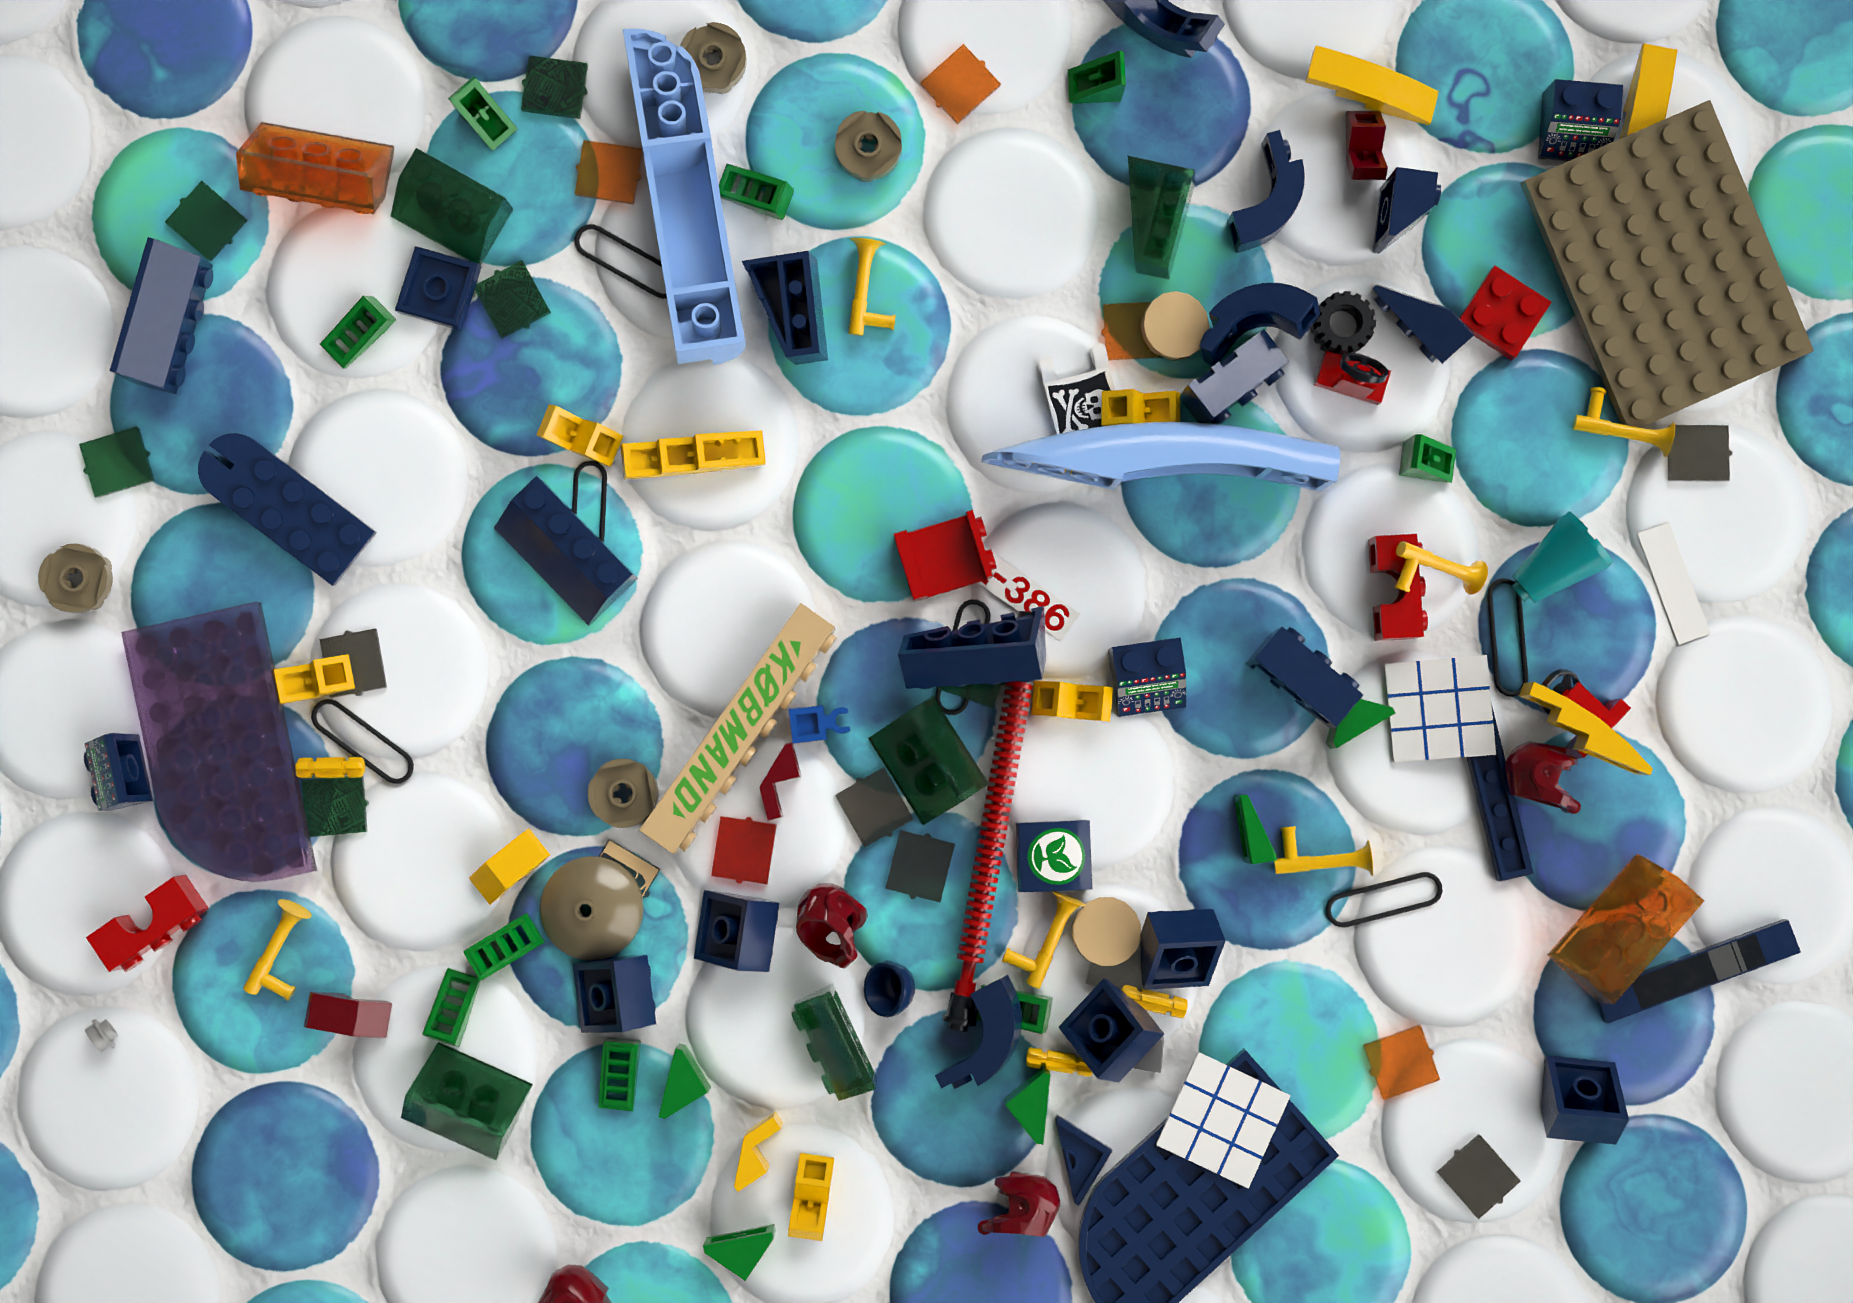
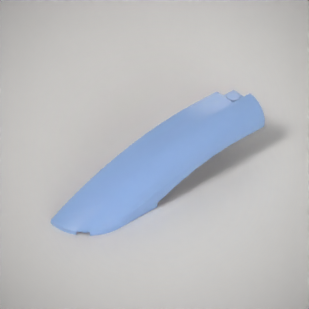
(685, 199)
(1156, 449)

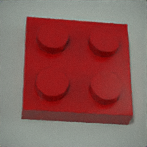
(1504, 312)

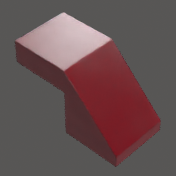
(1364, 145)
(783, 769)
(347, 1015)

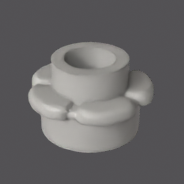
(101, 1034)

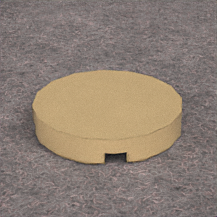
(1174, 325)
(1106, 931)

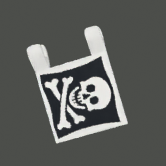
(1077, 400)

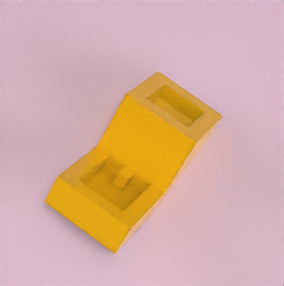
(1133, 406)
(579, 435)
(314, 679)
(1072, 701)
(509, 866)
(751, 1161)
(811, 1197)

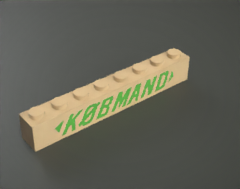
(738, 729)

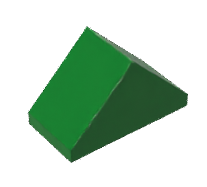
(1098, 80)
(482, 113)
(1427, 459)
(1358, 720)
(684, 1082)
(1030, 1103)
(740, 1249)

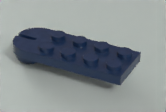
(284, 506)

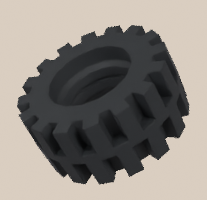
(1354, 306)

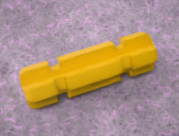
(330, 767)
(1157, 1001)
(1057, 1061)

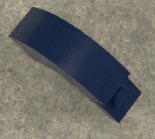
(1169, 25)
(1262, 222)
(1255, 307)
(1001, 1033)

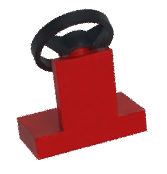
(1353, 376)
(1609, 713)

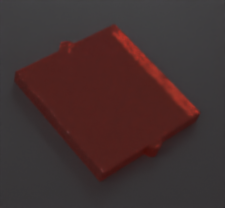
(744, 850)

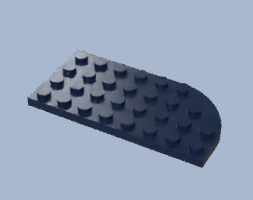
(1169, 1223)

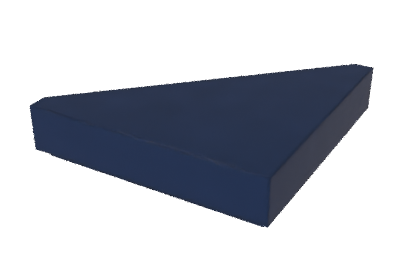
(1082, 1156)

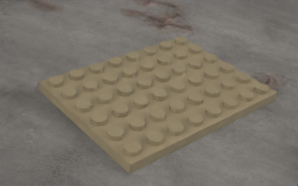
(1667, 266)

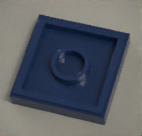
(438, 288)

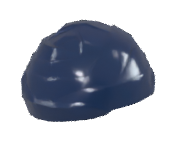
(888, 988)

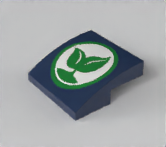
(1054, 856)

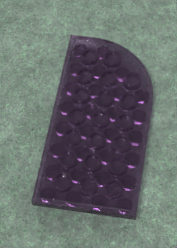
(220, 743)

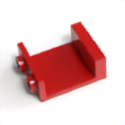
(945, 556)

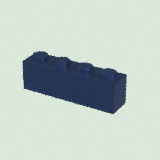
(976, 653)

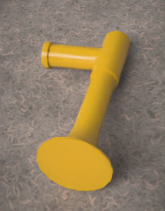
(859, 317)
(1593, 424)
(1472, 576)
(1293, 863)
(1038, 968)
(259, 976)

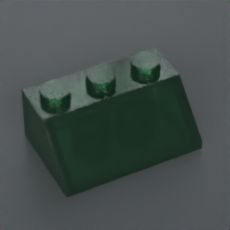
(449, 207)
(928, 760)
(834, 1044)
(466, 1100)

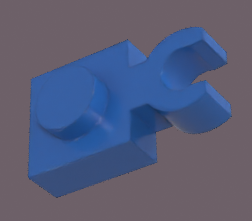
(811, 723)

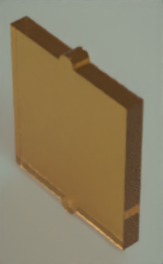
(960, 84)
(608, 172)
(1124, 333)
(1401, 1062)

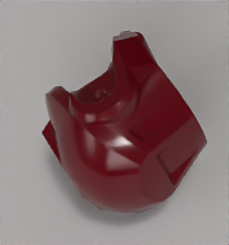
(1535, 772)
(828, 910)
(1031, 1206)
(574, 1285)

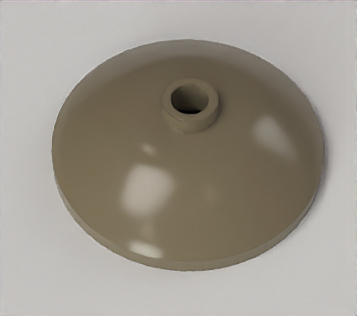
(614, 904)

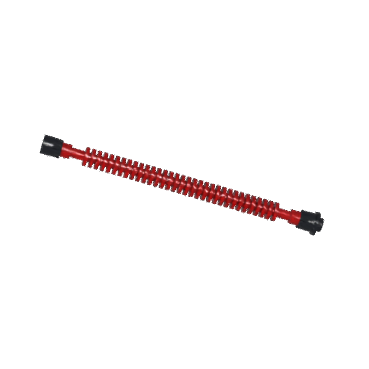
(961, 1005)

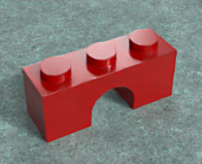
(1405, 616)
(173, 906)

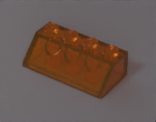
(315, 167)
(1625, 929)

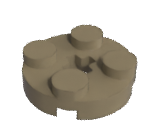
(731, 50)
(848, 145)
(87, 595)
(611, 809)

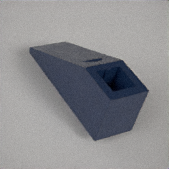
(1431, 323)

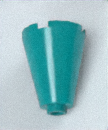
(1560, 560)

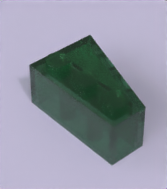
(1159, 210)

